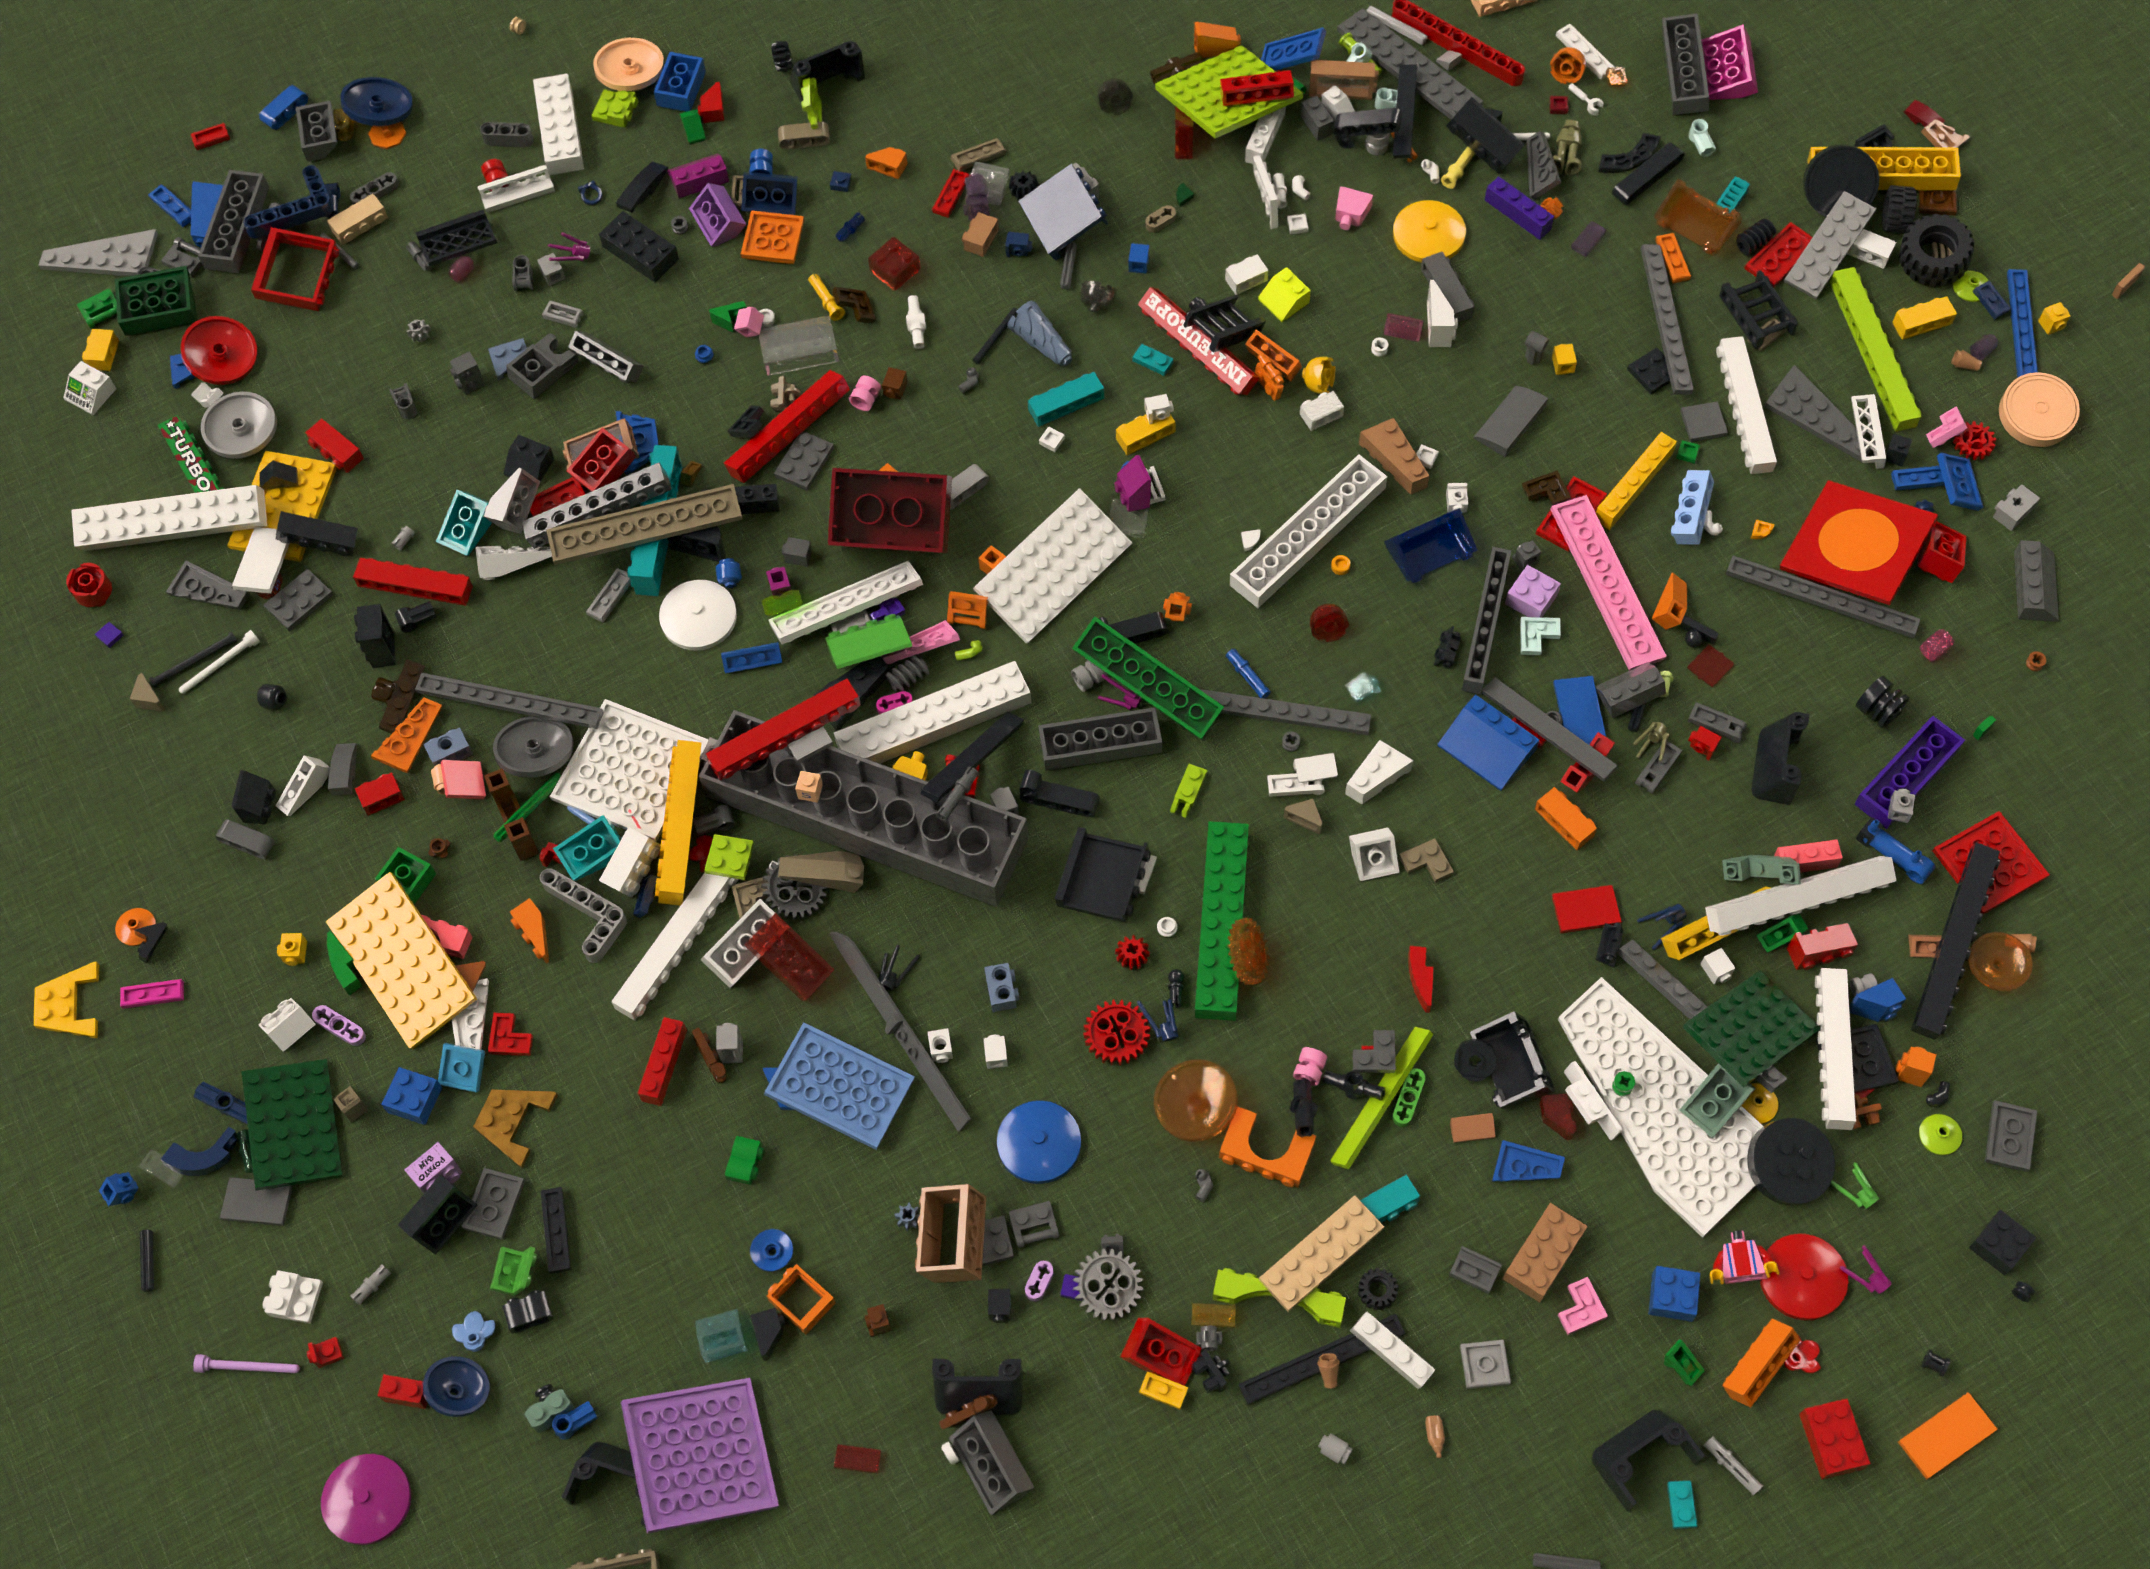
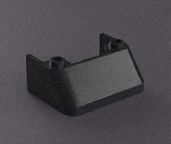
(600, 1455)
(1612, 1456)

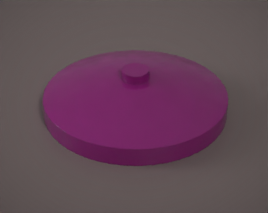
(366, 1499)

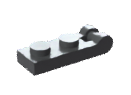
(1717, 722)
(1658, 769)

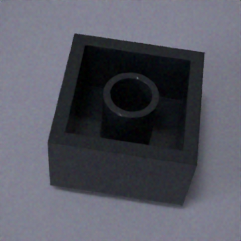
(2002, 1242)

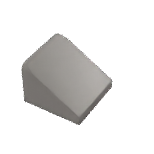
(1449, 60)

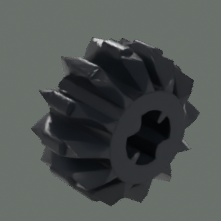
(782, 56)
(1022, 184)

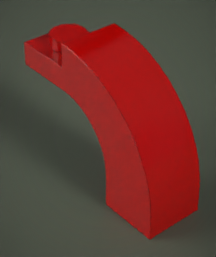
(1577, 776)

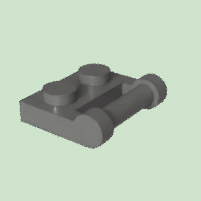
(175, 258)
(1031, 1218)

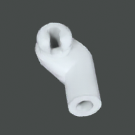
(1432, 169)
(1297, 187)
(1710, 527)

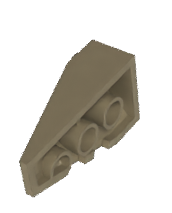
(827, 869)

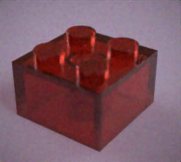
(894, 263)

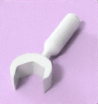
(1591, 103)

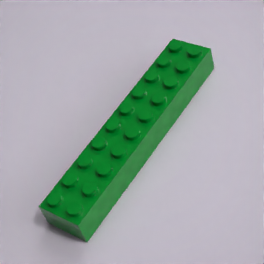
(1220, 909)

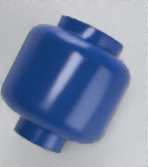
(728, 572)

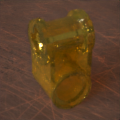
(343, 124)

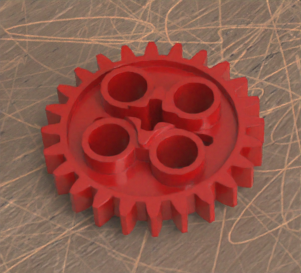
(1099, 1038)

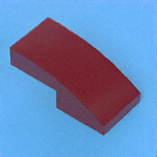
(1922, 113)

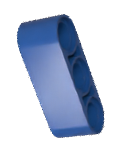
(283, 107)

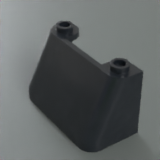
(837, 60)
(1772, 777)
(1519, 1067)
(955, 1391)

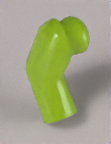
(969, 653)

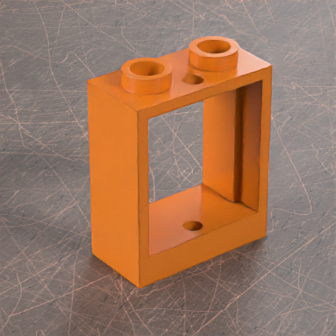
(816, 1313)

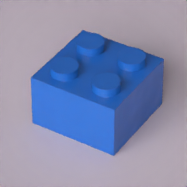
(411, 1096)
(1674, 1293)

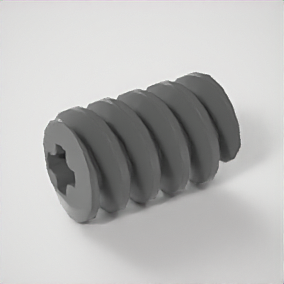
(906, 673)

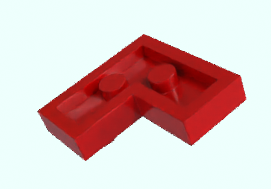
(503, 1039)

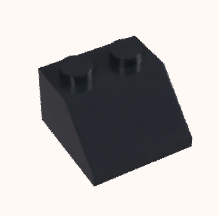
(529, 456)
(253, 798)

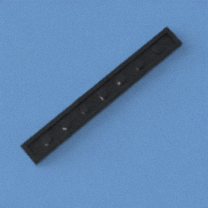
(972, 756)
(1306, 1365)

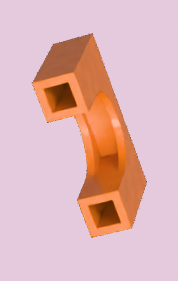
(1286, 1168)

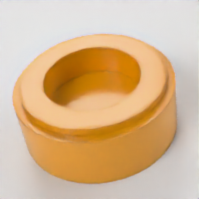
(1340, 565)

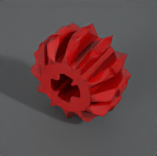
(1128, 957)

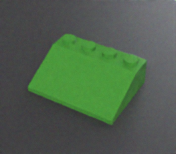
(867, 641)

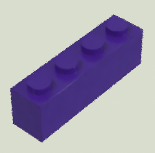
(1519, 208)

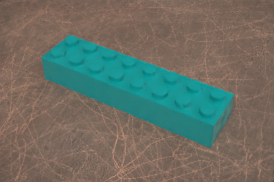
(649, 558)

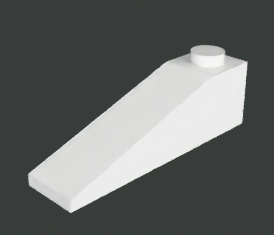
(495, 562)

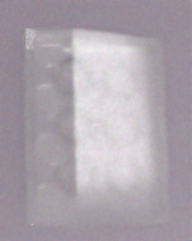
(798, 345)

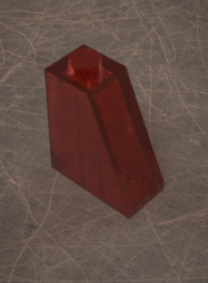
(1183, 135)

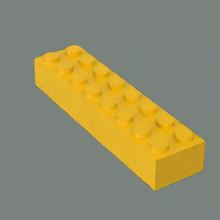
(1913, 166)
(678, 822)

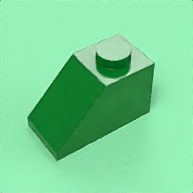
(1782, 932)

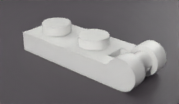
(1288, 785)

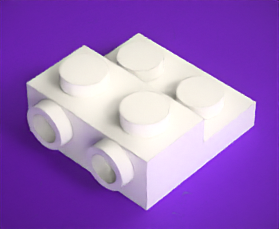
(292, 1297)

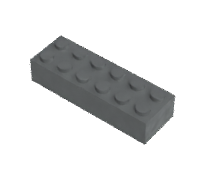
(1685, 64)
(226, 235)
(1100, 739)

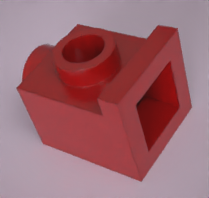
(1704, 741)

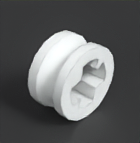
(1376, 350)

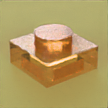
(1616, 76)

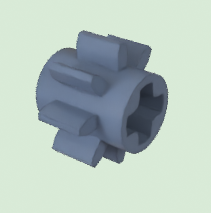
(907, 1210)

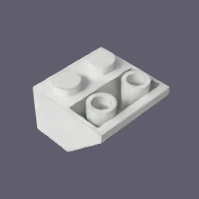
(286, 1024)

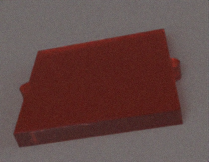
(1710, 665)

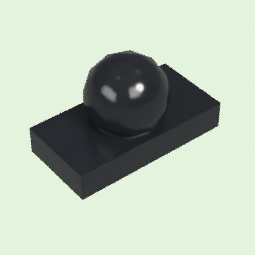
(1697, 632)

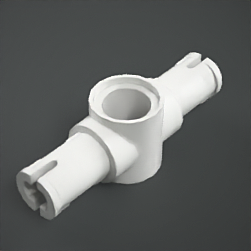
(916, 322)

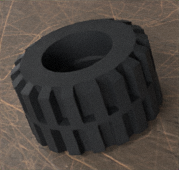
(1899, 208)

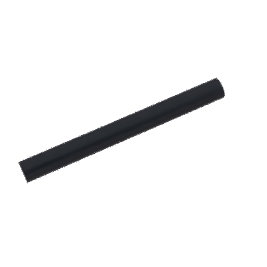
(993, 338)

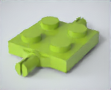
(812, 103)

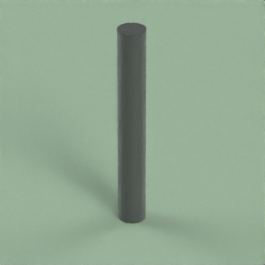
(343, 254)

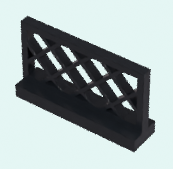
(453, 231)

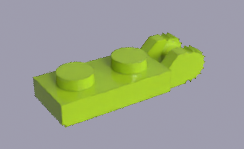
(1189, 788)

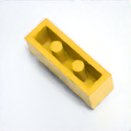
(1924, 317)
(1140, 433)

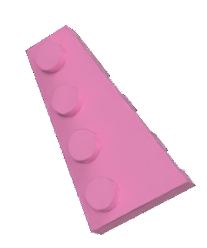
(925, 640)

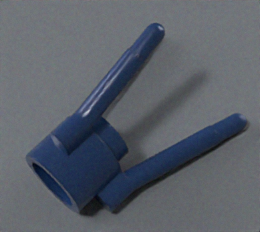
(1672, 915)
(1168, 1029)

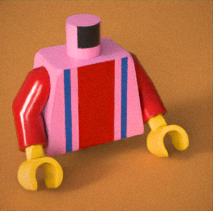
(1742, 1261)

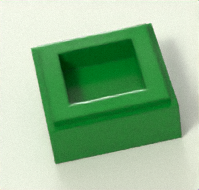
(1688, 451)
(1984, 727)

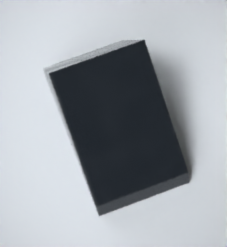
(278, 476)

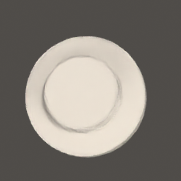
(1167, 927)

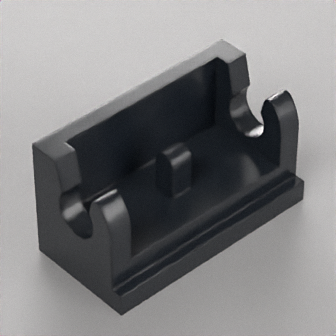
(1876, 138)

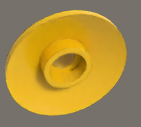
(1767, 1109)

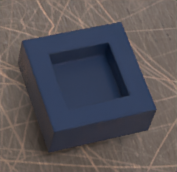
(840, 181)

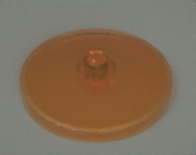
(1195, 1100)

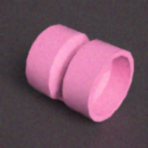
(865, 393)
(1310, 1065)

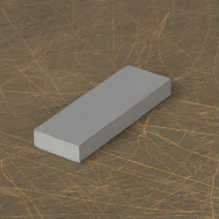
(609, 595)

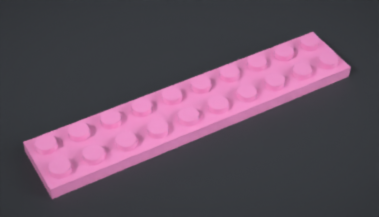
(1608, 582)

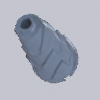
(1038, 332)

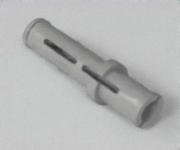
(1724, 1457)

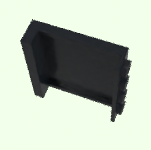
(1102, 876)

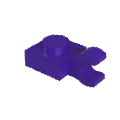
(888, 607)

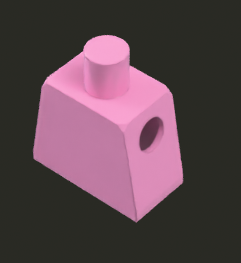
(1352, 207)

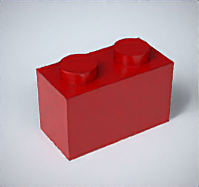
(379, 793)
(402, 1391)

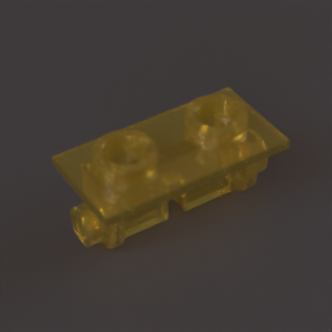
(1213, 1315)

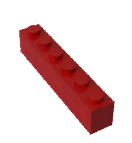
(413, 581)

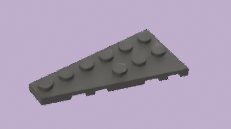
(1810, 409)

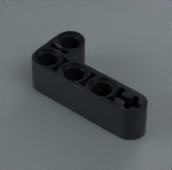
(1366, 122)
(1141, 627)
(1057, 796)

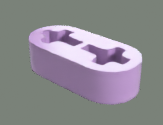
(1043, 1283)

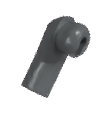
(971, 382)
(1205, 1183)

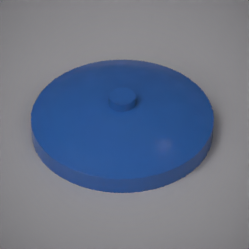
(1039, 1142)

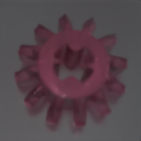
(1936, 645)

